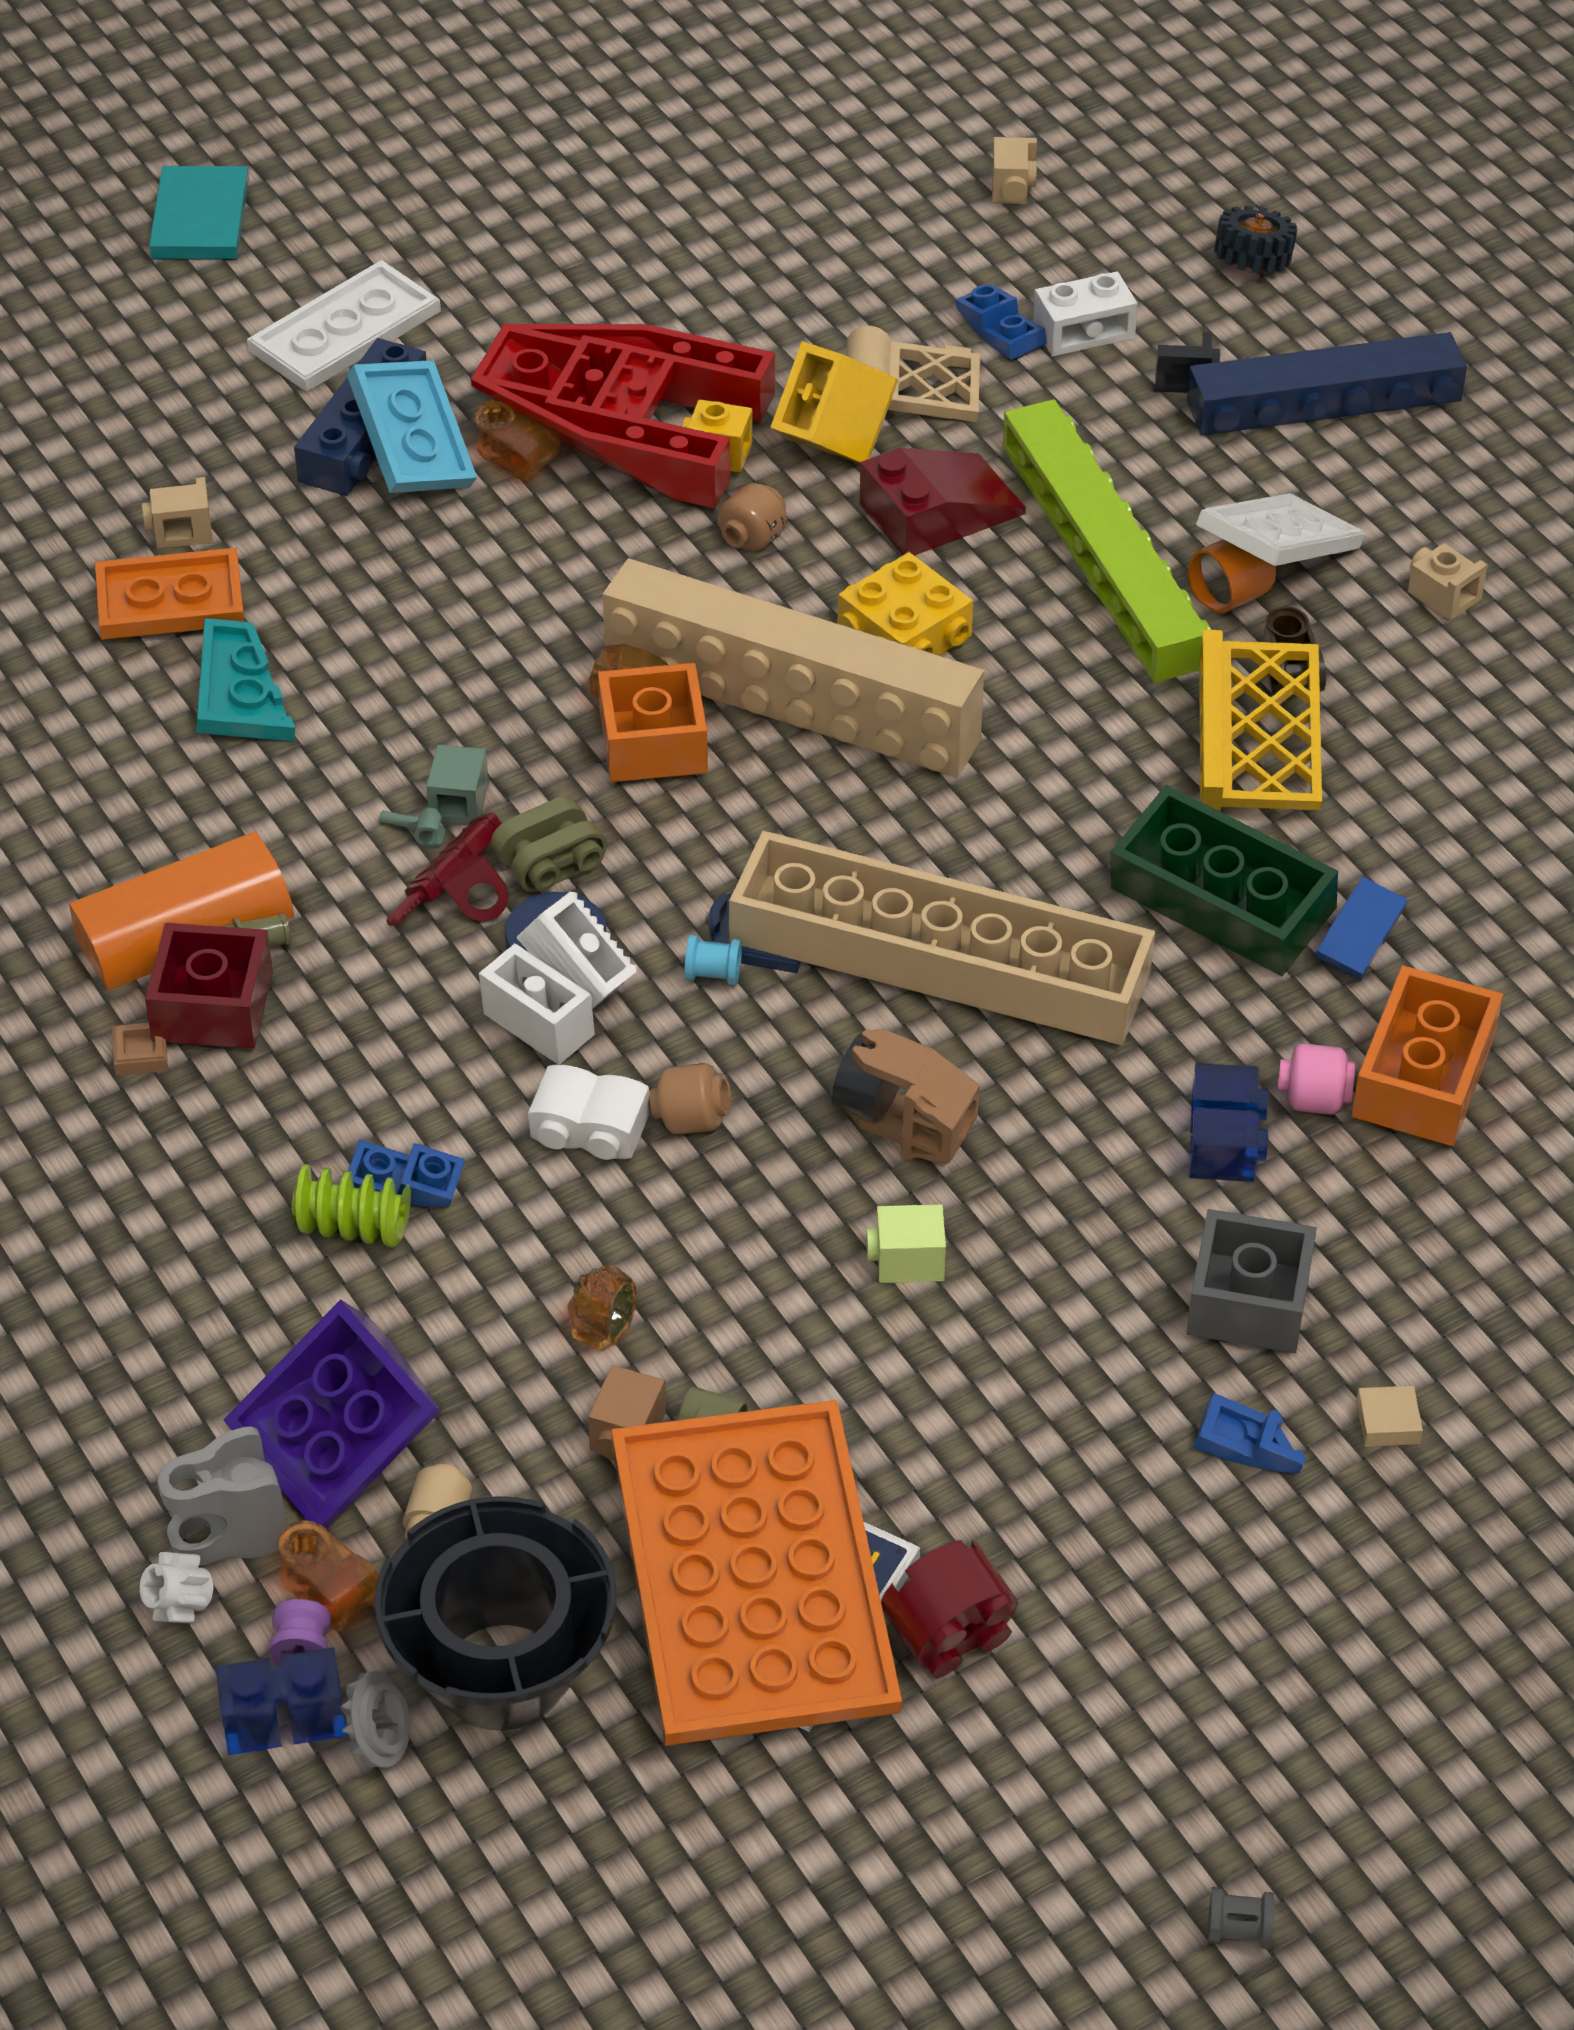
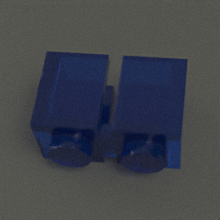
(1225, 1122)
(253, 1689)

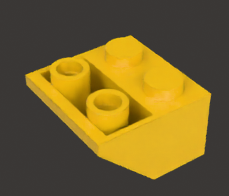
(833, 403)

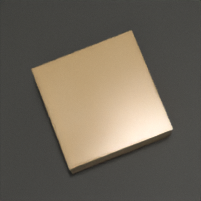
(1389, 1416)

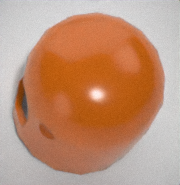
(1246, 575)

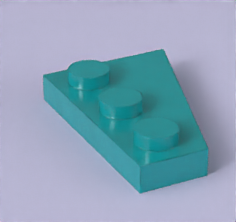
(237, 686)

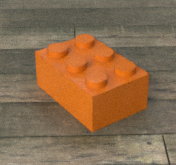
(1427, 1055)

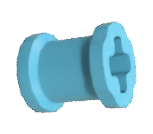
(713, 959)

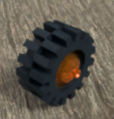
(1255, 239)

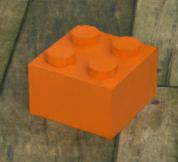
(653, 722)

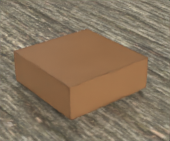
(136, 1051)

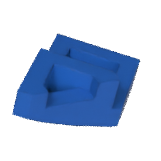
(1246, 1436)

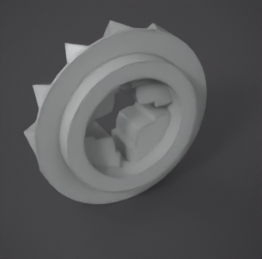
(379, 1699)

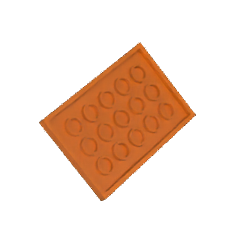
(754, 1573)

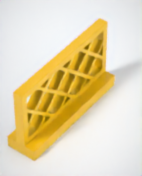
(1218, 713)

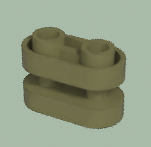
(548, 844)

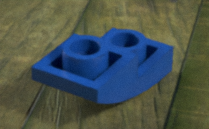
(997, 321)
(1361, 928)
(428, 1171)

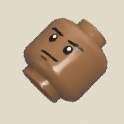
(754, 516)

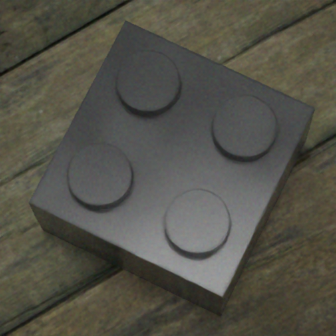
(1251, 1280)

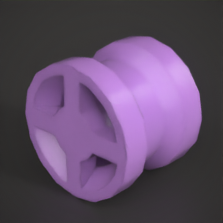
(299, 1628)

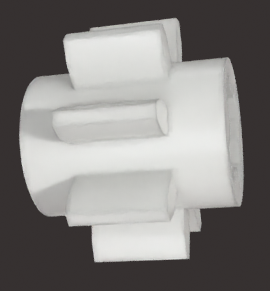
(176, 1587)

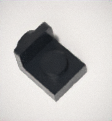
(1175, 361)

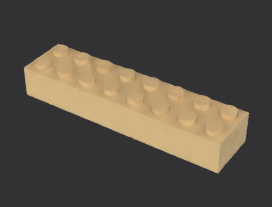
(801, 667)
(942, 937)

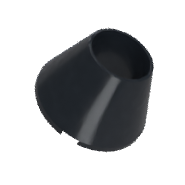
(488, 1568)

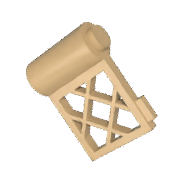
(876, 349)

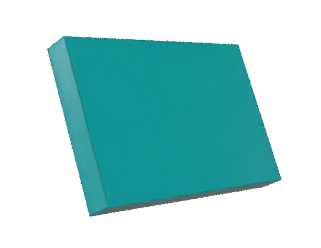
(199, 212)

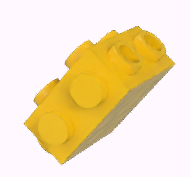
(908, 606)

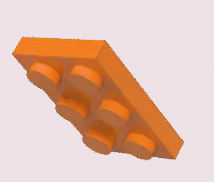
(167, 592)

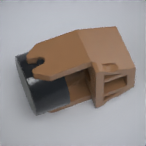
(933, 1112)

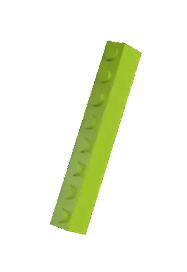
(1105, 539)

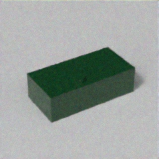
(1224, 880)

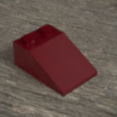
(933, 497)

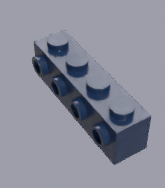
(336, 445)

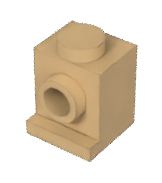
(1013, 169)
(179, 515)
(1446, 580)

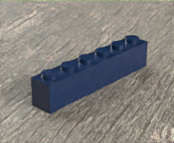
(1326, 383)

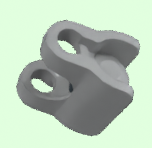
(234, 1500)

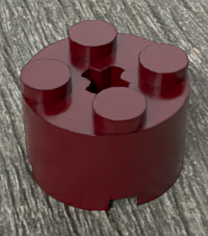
(950, 1606)

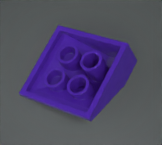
(335, 1412)

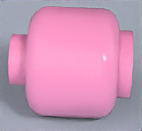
(1317, 1079)

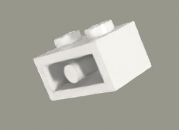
(1085, 313)
(537, 1004)

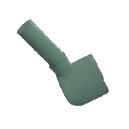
(426, 825)

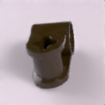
(1291, 626)

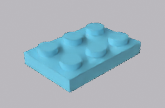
(411, 426)

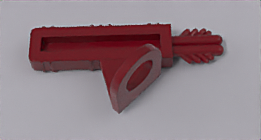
(456, 872)

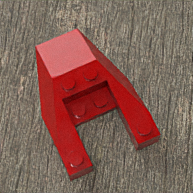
(605, 383)

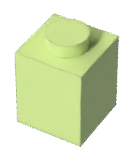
(908, 1243)

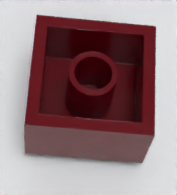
(209, 985)

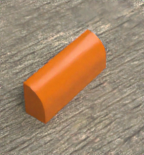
(126, 922)

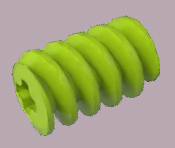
(350, 1208)

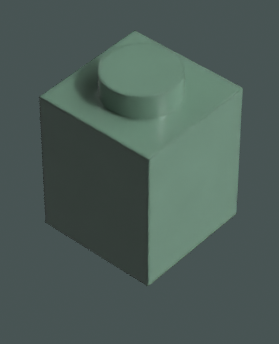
(458, 783)

